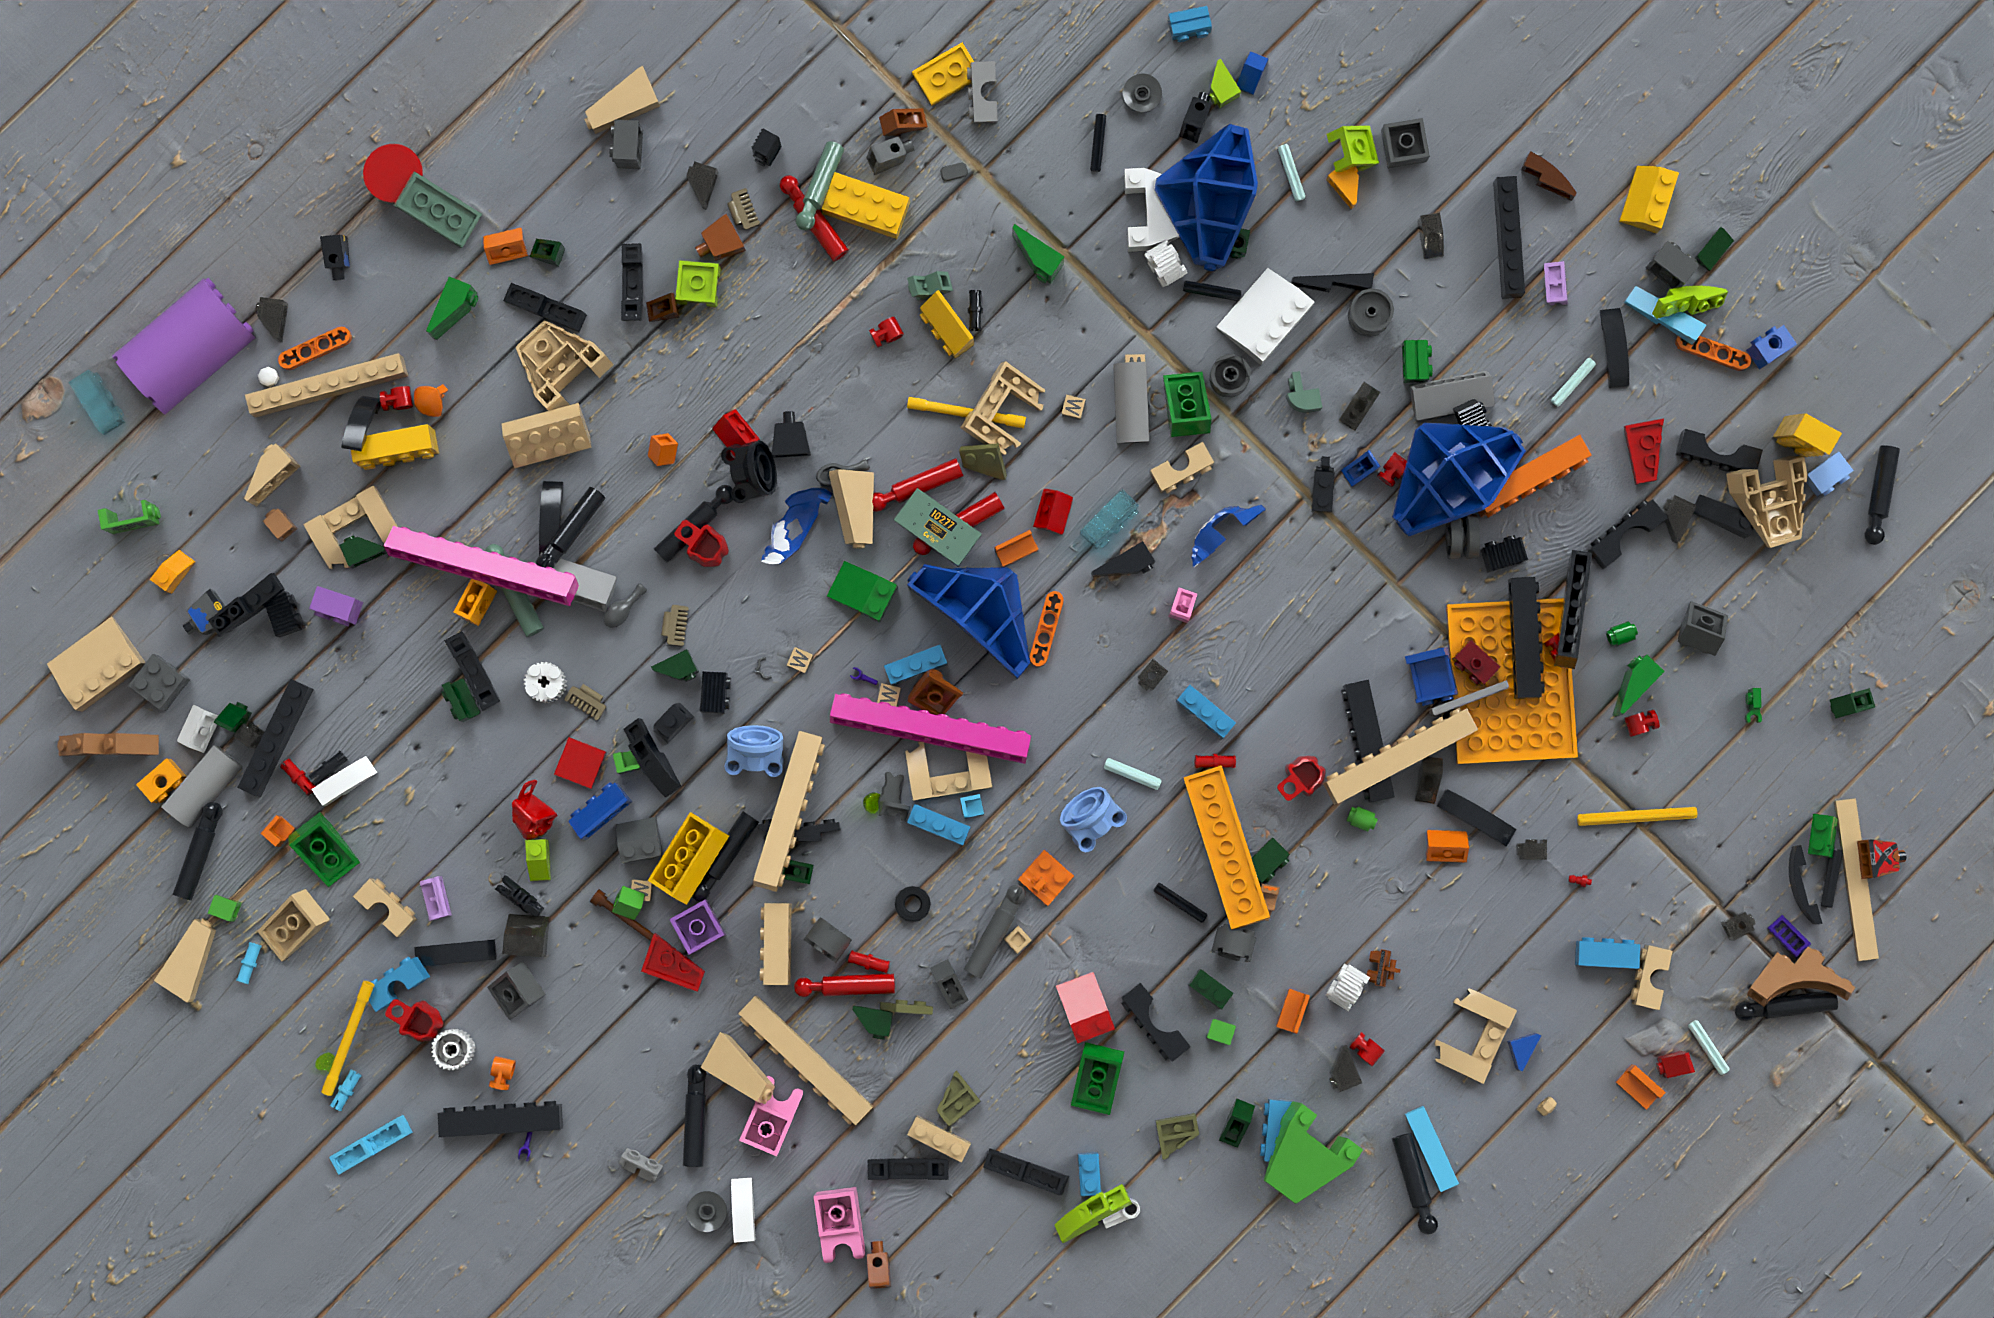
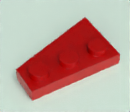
(1643, 447)
(671, 965)

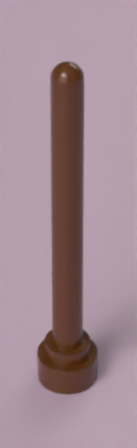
(601, 900)

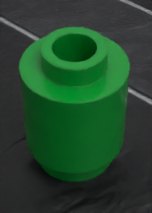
(1621, 634)

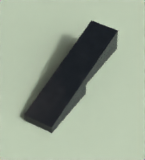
(1325, 282)
(545, 307)
(1026, 1171)

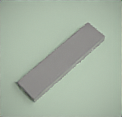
(1469, 698)

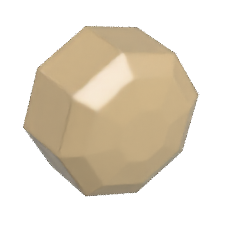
(1546, 1106)

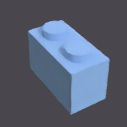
(1828, 474)

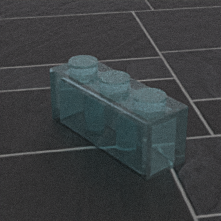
(97, 401)
(1110, 519)

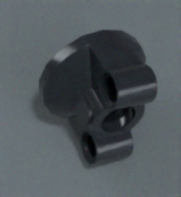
(751, 470)

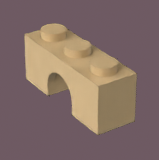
(1198, 462)
(399, 917)
(1651, 960)
(939, 1139)

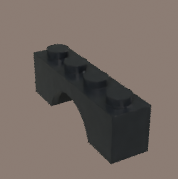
(1694, 446)
(1646, 518)
(1171, 1043)

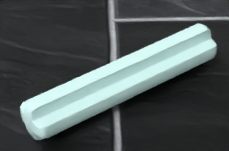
(1291, 172)
(1573, 382)
(1132, 773)
(1708, 1047)

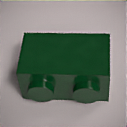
(1268, 859)
(1210, 989)

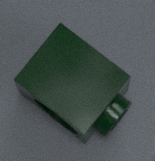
(1243, 236)

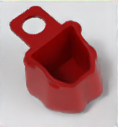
(705, 544)
(1305, 775)
(531, 814)
(418, 1021)

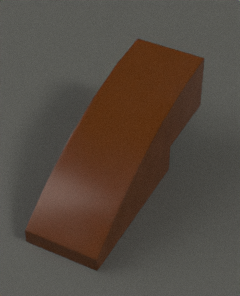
(1549, 176)

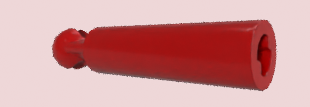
(822, 229)
(924, 481)
(972, 515)
(847, 985)

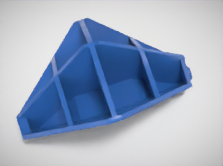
(1211, 195)
(1453, 473)
(982, 605)

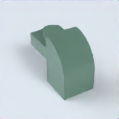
(925, 286)
(1300, 400)

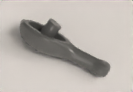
(823, 473)
(619, 611)

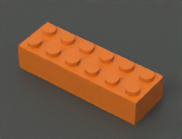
(1540, 473)

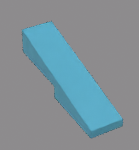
(1679, 323)
(371, 1144)
(1431, 1149)

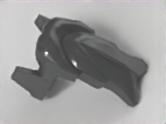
(889, 801)

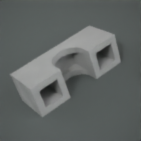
(982, 110)

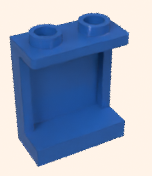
(1432, 676)

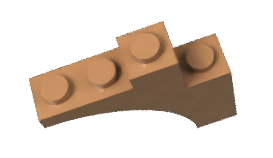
(108, 744)
(1807, 972)

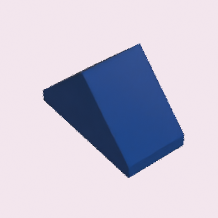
(1251, 72)
(1361, 468)
(1522, 1049)

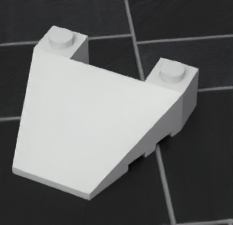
(1159, 225)

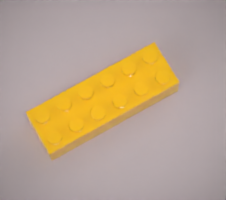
(1806, 435)

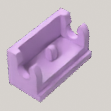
(1555, 283)
(435, 898)

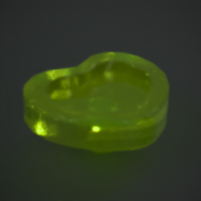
(870, 802)
(325, 1061)

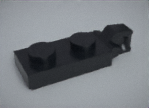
(1323, 487)

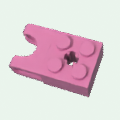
(777, 1115)
(840, 1228)

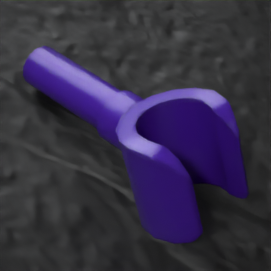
(861, 676)
(525, 1149)

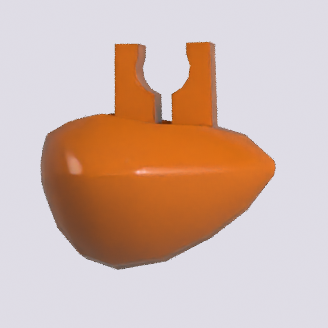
(429, 400)

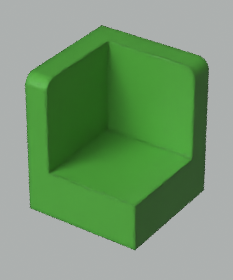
(625, 762)
(628, 902)
(224, 908)
(1221, 1031)

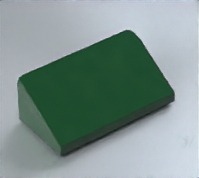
(1714, 249)

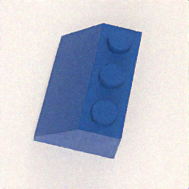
(599, 810)

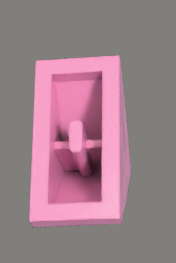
(1183, 605)

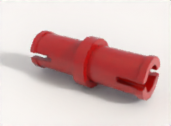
(1215, 761)
(298, 776)
(869, 961)

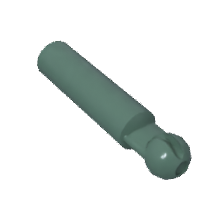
(819, 184)
(520, 604)

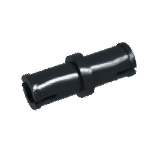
(975, 310)
(328, 768)

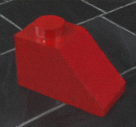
(1675, 1064)

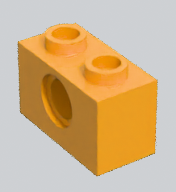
(475, 601)
(150, 783)

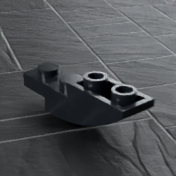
(247, 606)
(650, 759)
(809, 831)

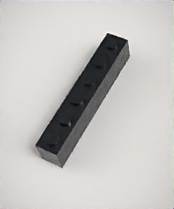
(1509, 237)
(1573, 609)
(1525, 638)
(1365, 733)
(275, 738)
(500, 1120)

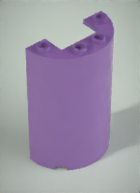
(183, 346)

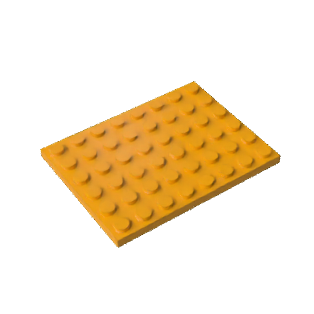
(1510, 726)

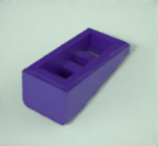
(1794, 931)

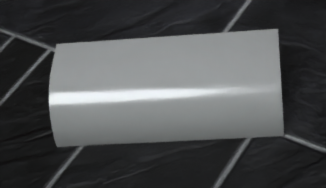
(1442, 395)
(1131, 402)
(594, 586)
(201, 786)

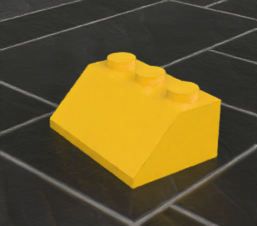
(1649, 197)
(946, 325)

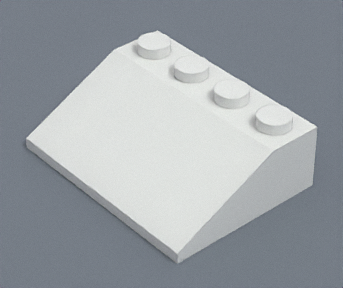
(1265, 315)

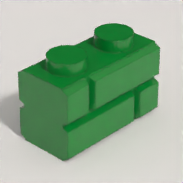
(1416, 361)
(1822, 835)

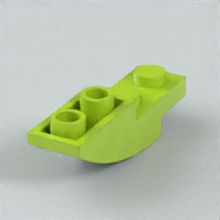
(1690, 298)
(1091, 1212)

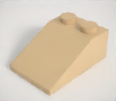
(272, 470)
(293, 924)

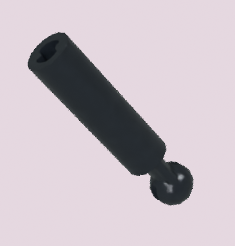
(1882, 492)
(699, 517)
(571, 528)
(737, 838)
(198, 852)
(1788, 1006)
(694, 1117)
(1415, 1181)

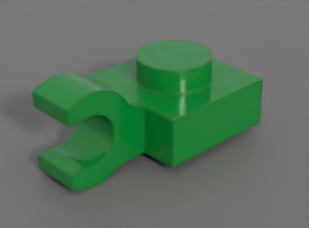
(1753, 699)

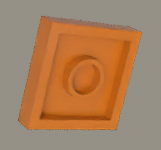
(1045, 877)

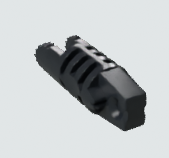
(519, 897)

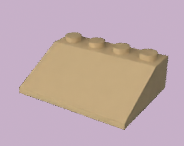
(95, 665)

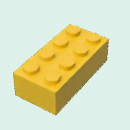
(865, 205)
(396, 446)
(688, 858)

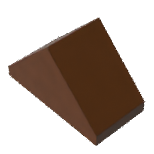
(663, 308)

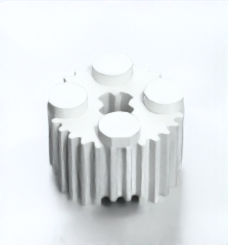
(1165, 263)
(552, 673)
(1347, 987)
(464, 1045)

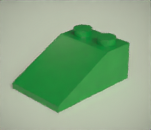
(1041, 258)
(452, 306)
(1187, 404)
(862, 591)
(1637, 679)
(323, 849)
(1097, 1078)

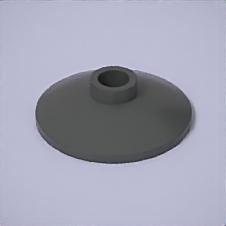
(1146, 84)
(696, 1214)

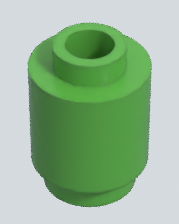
(1361, 818)

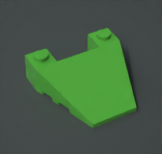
(1302, 1162)

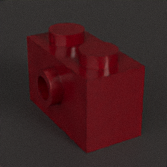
(1475, 663)

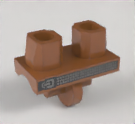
(1380, 976)

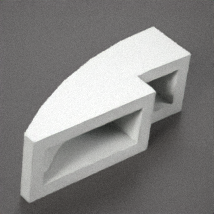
(344, 781)
(743, 1210)

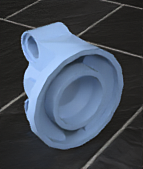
(754, 750)
(1091, 816)

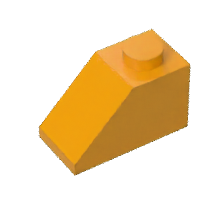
(1345, 184)
(172, 571)

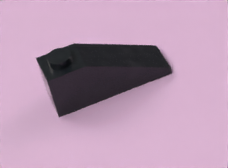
(1723, 515)
(1130, 562)

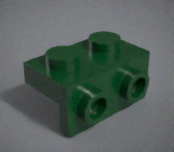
(461, 700)

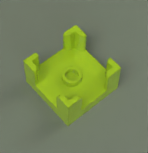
(1357, 147)
(697, 283)

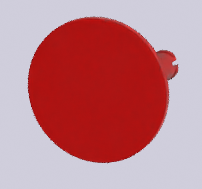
(389, 171)

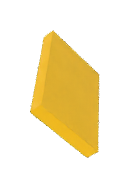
(944, 74)

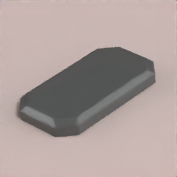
(954, 171)

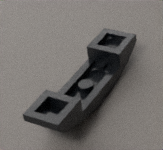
(632, 282)
(1616, 347)
(359, 422)
(549, 512)
(472, 670)
(1476, 817)
(1795, 860)
(456, 952)
(908, 1168)

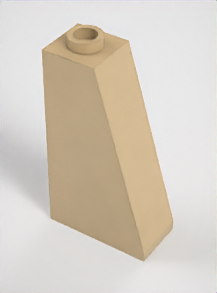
(623, 102)
(854, 504)
(187, 962)
(733, 1066)

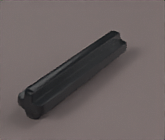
(1098, 141)
(1212, 290)
(1831, 879)
(1180, 902)

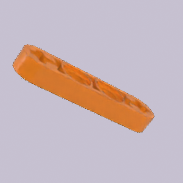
(313, 344)
(1712, 356)
(1048, 629)

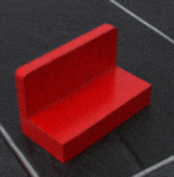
(734, 430)
(1053, 511)

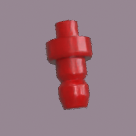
(1583, 881)

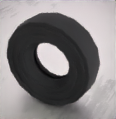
(924, 907)

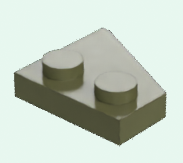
(984, 459)
(902, 1006)
(957, 1100)
(1175, 1132)

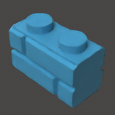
(1189, 23)
(1089, 1173)

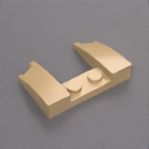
(1004, 380)
(322, 528)
(925, 787)
(1479, 1063)

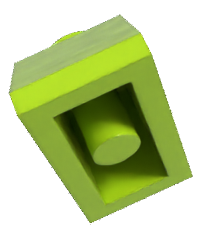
(1223, 86)
(538, 859)

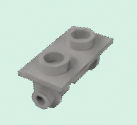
(649, 1167)

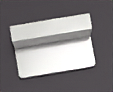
(198, 729)

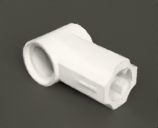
(1121, 1216)

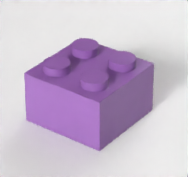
(335, 605)
(697, 927)

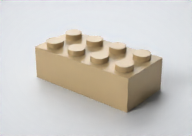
(546, 435)
(776, 944)

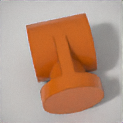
(502, 1070)

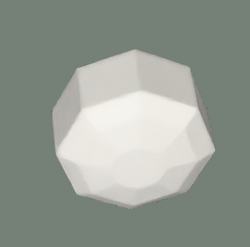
(268, 377)

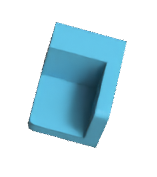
(972, 806)

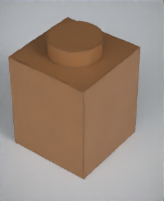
(279, 524)

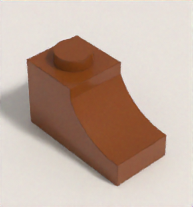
(902, 121)

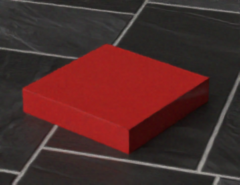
(580, 763)

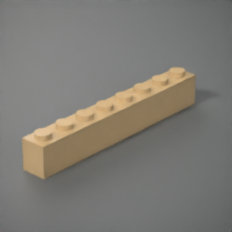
(326, 385)
(1400, 756)
(787, 811)
(805, 1060)

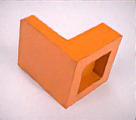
(662, 449)
(278, 831)

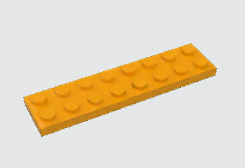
(1226, 848)

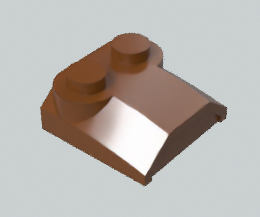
(934, 693)

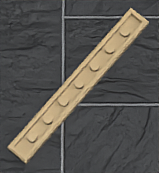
(1856, 887)

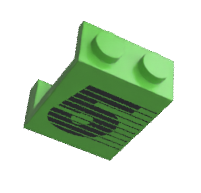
(109, 519)

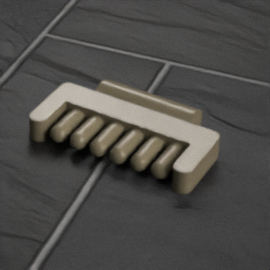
(737, 210)
(670, 625)
(590, 697)

